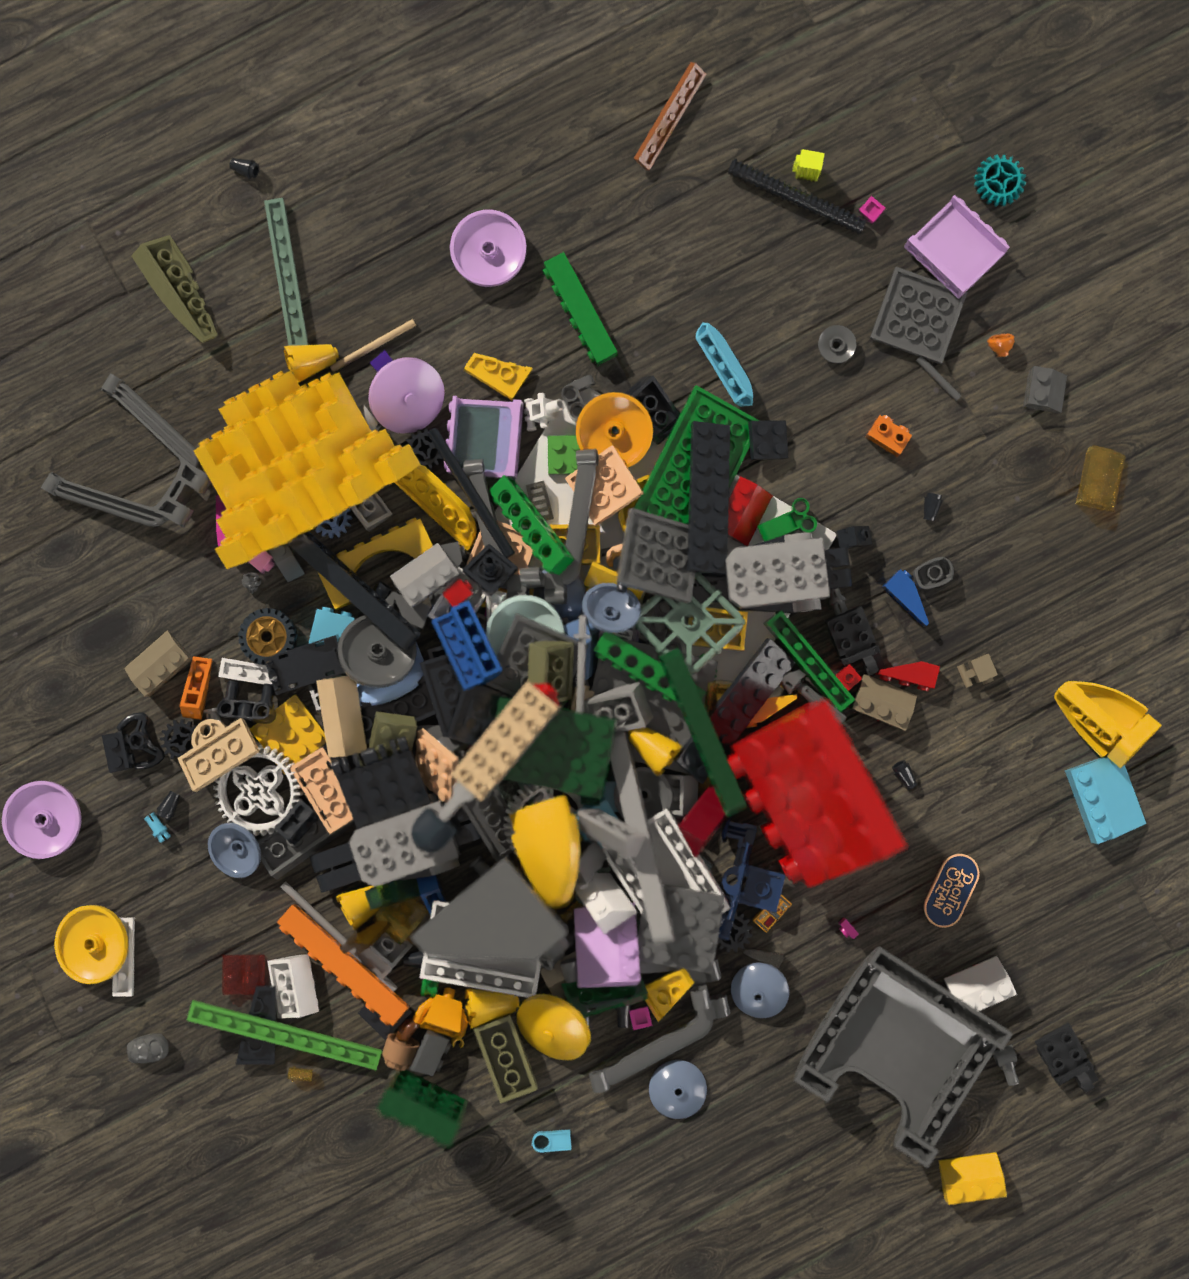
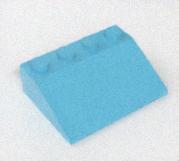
(1105, 799)

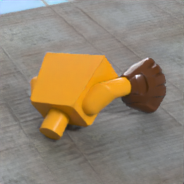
(439, 1015)

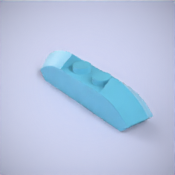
(725, 364)

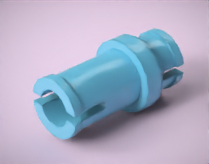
(157, 827)

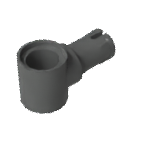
(1006, 1061)

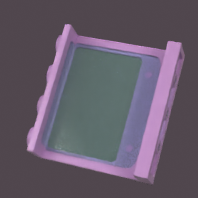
(486, 432)

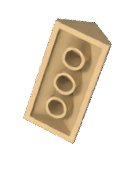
(341, 716)

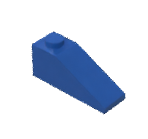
(905, 593)

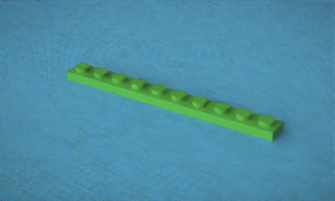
(284, 1035)

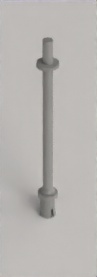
(582, 636)

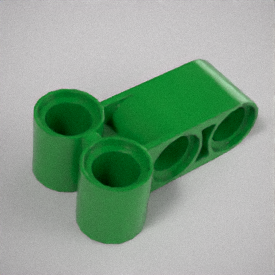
(787, 522)

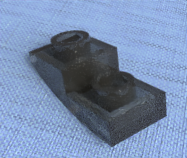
(508, 789)

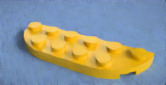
(440, 504)

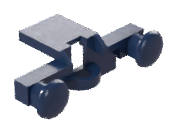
(762, 886)

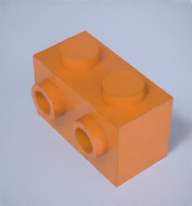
(888, 435)

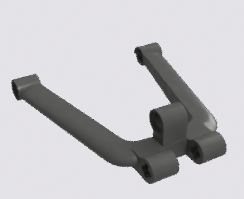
(185, 483)
(533, 577)
(706, 1009)

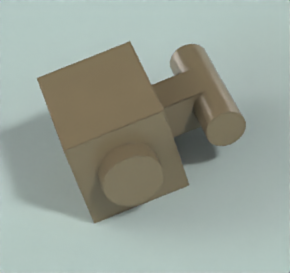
(980, 668)

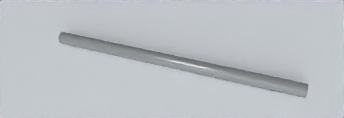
(328, 927)

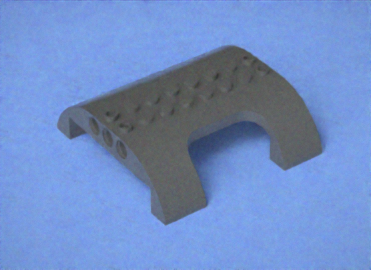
(906, 1040)

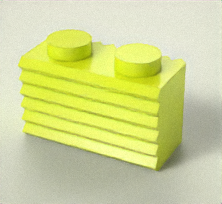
(808, 165)

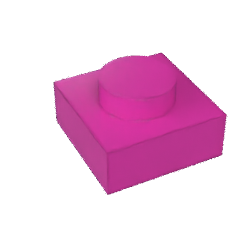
(871, 210)
(847, 929)
(640, 1017)

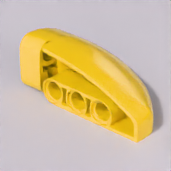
(1106, 719)
(548, 848)

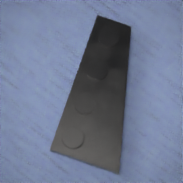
(255, 1050)

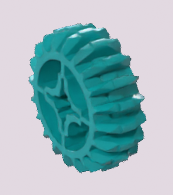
(1014, 176)

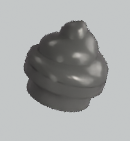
(251, 581)

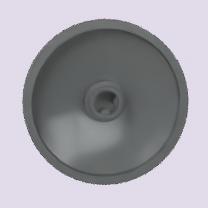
(372, 655)

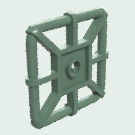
(701, 621)

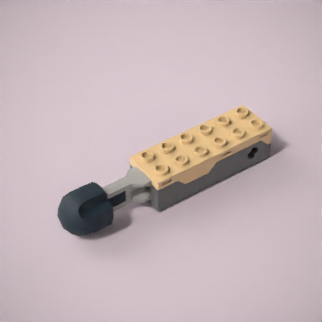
(490, 761)

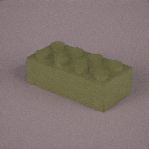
(390, 727)
(506, 1058)

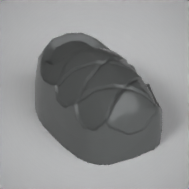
(933, 573)
(147, 1048)

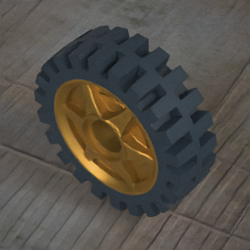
(257, 625)

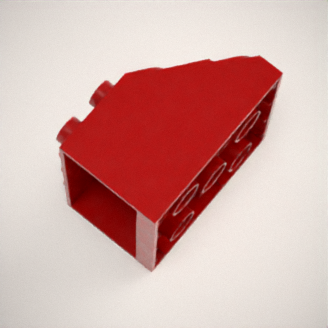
(813, 795)

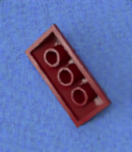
(702, 821)

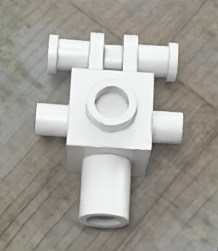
(541, 411)

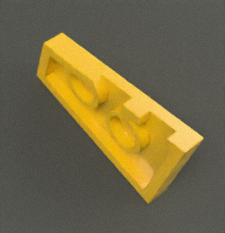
(499, 375)
(666, 991)

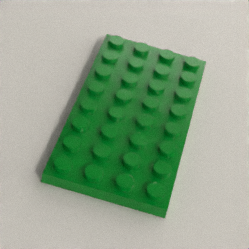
(669, 481)

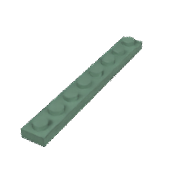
(286, 272)

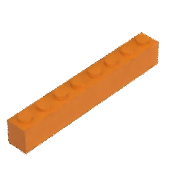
(344, 966)

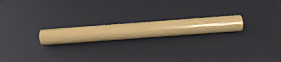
(373, 345)

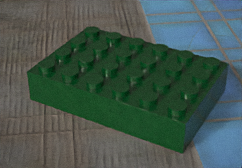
(568, 754)
(423, 1107)

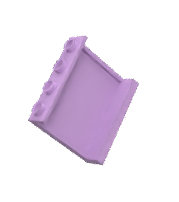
(957, 247)

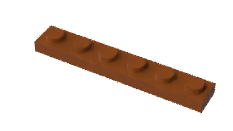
(670, 116)

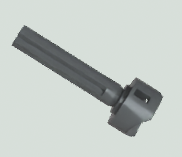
(796, 683)

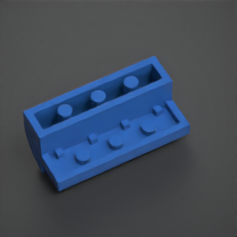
(467, 646)

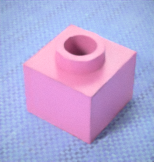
(263, 562)

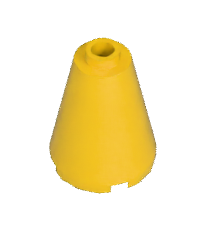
(309, 359)
(654, 748)
(356, 906)
(488, 1006)

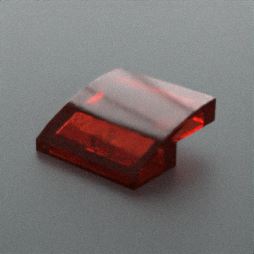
(242, 973)

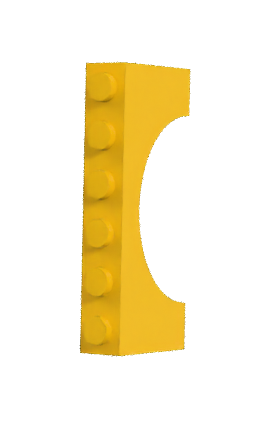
(409, 539)

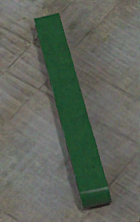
(702, 732)

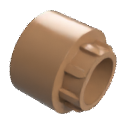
(398, 1053)

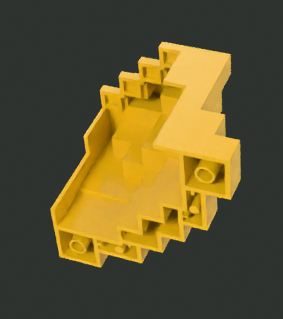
(293, 462)

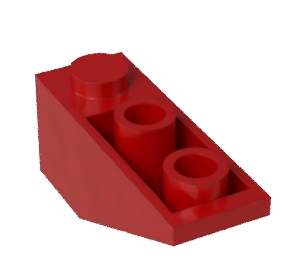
(918, 673)

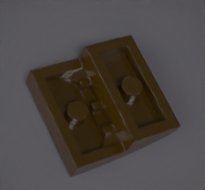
(365, 936)

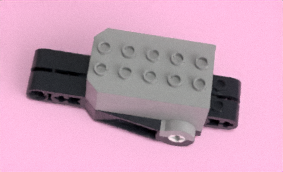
(780, 575)
(387, 853)

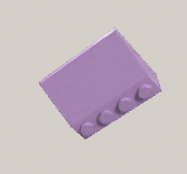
(607, 957)

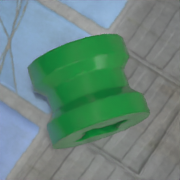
(429, 987)

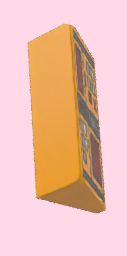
(766, 919)

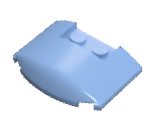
(382, 695)

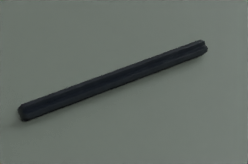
(471, 493)

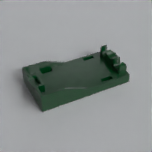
(602, 998)

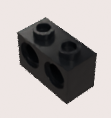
(297, 822)

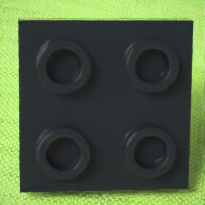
(490, 569)

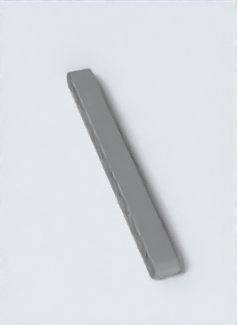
(646, 860)

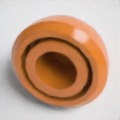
(1001, 344)

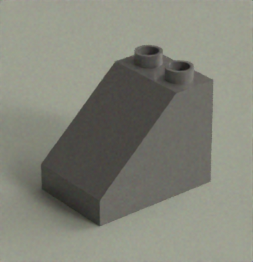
(496, 919)

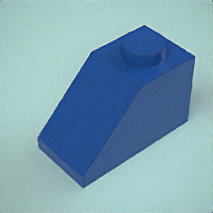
(430, 890)

